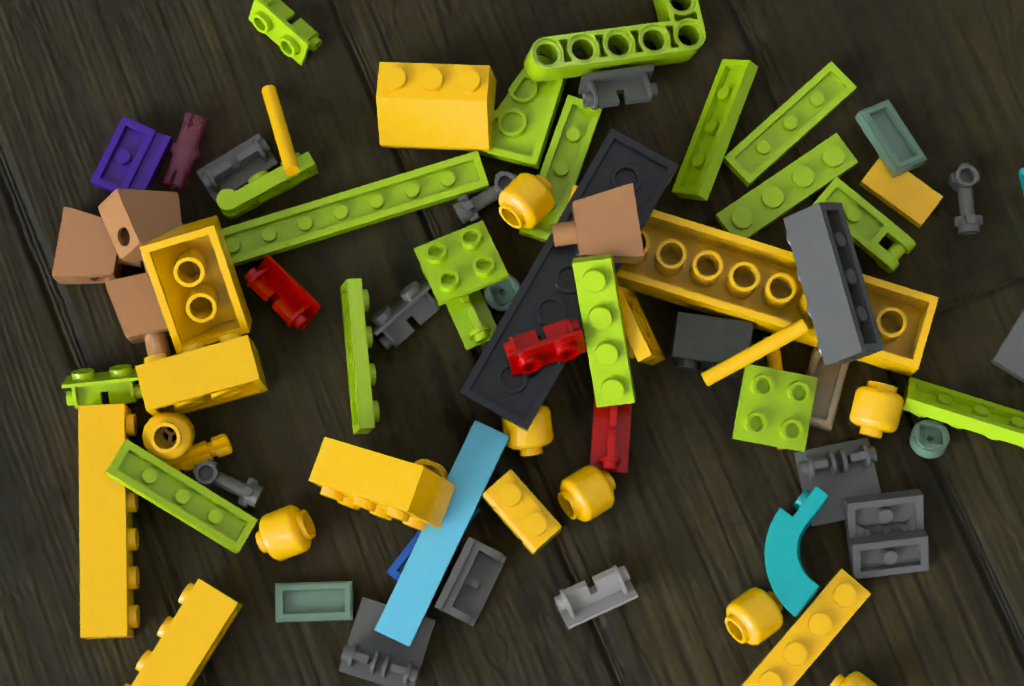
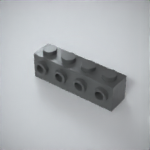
(833, 283)

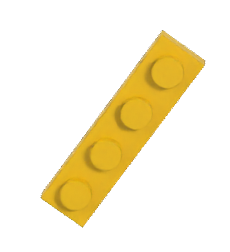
(810, 633)

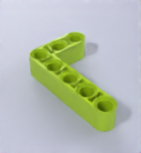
(629, 41)

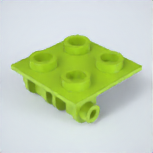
(461, 263)
(774, 408)

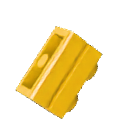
(521, 512)

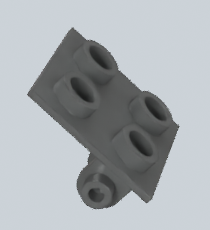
(840, 472)
(380, 657)

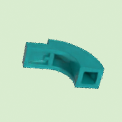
(782, 552)

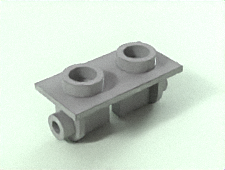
(582, 603)

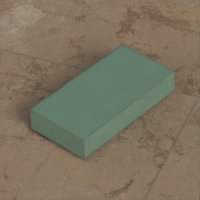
(890, 138)
(314, 601)

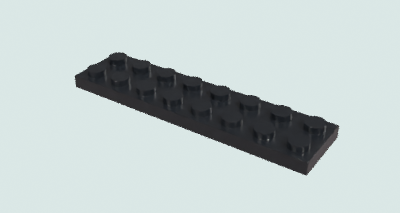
(550, 285)

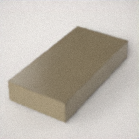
(828, 390)

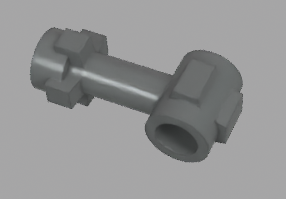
(962, 182)
(468, 209)
(210, 476)

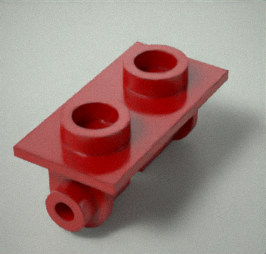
(289, 297)
(562, 343)
(611, 437)

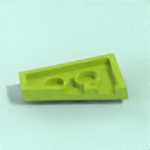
(525, 119)

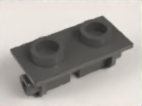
(601, 87)
(237, 166)
(392, 321)

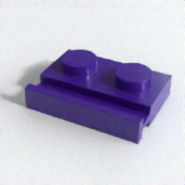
(131, 157)

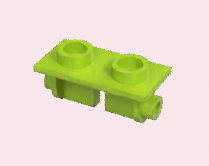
(293, 39)
(472, 319)
(88, 386)

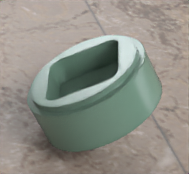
(501, 293)
(929, 438)

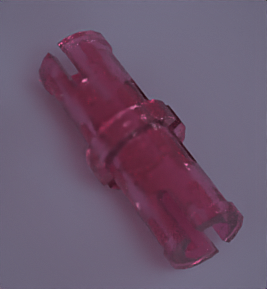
(185, 152)

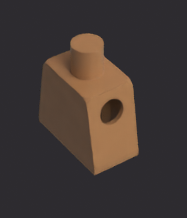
(138, 217)
(604, 226)
(86, 251)
(139, 312)

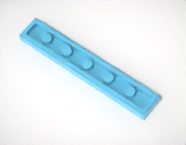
(437, 546)

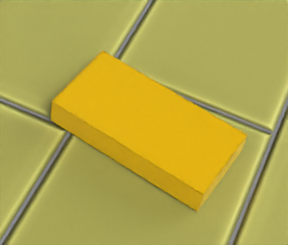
(902, 193)

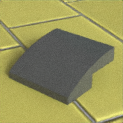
(886, 533)

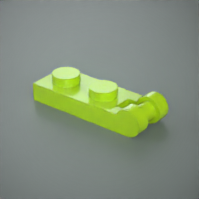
(264, 187)
(869, 226)

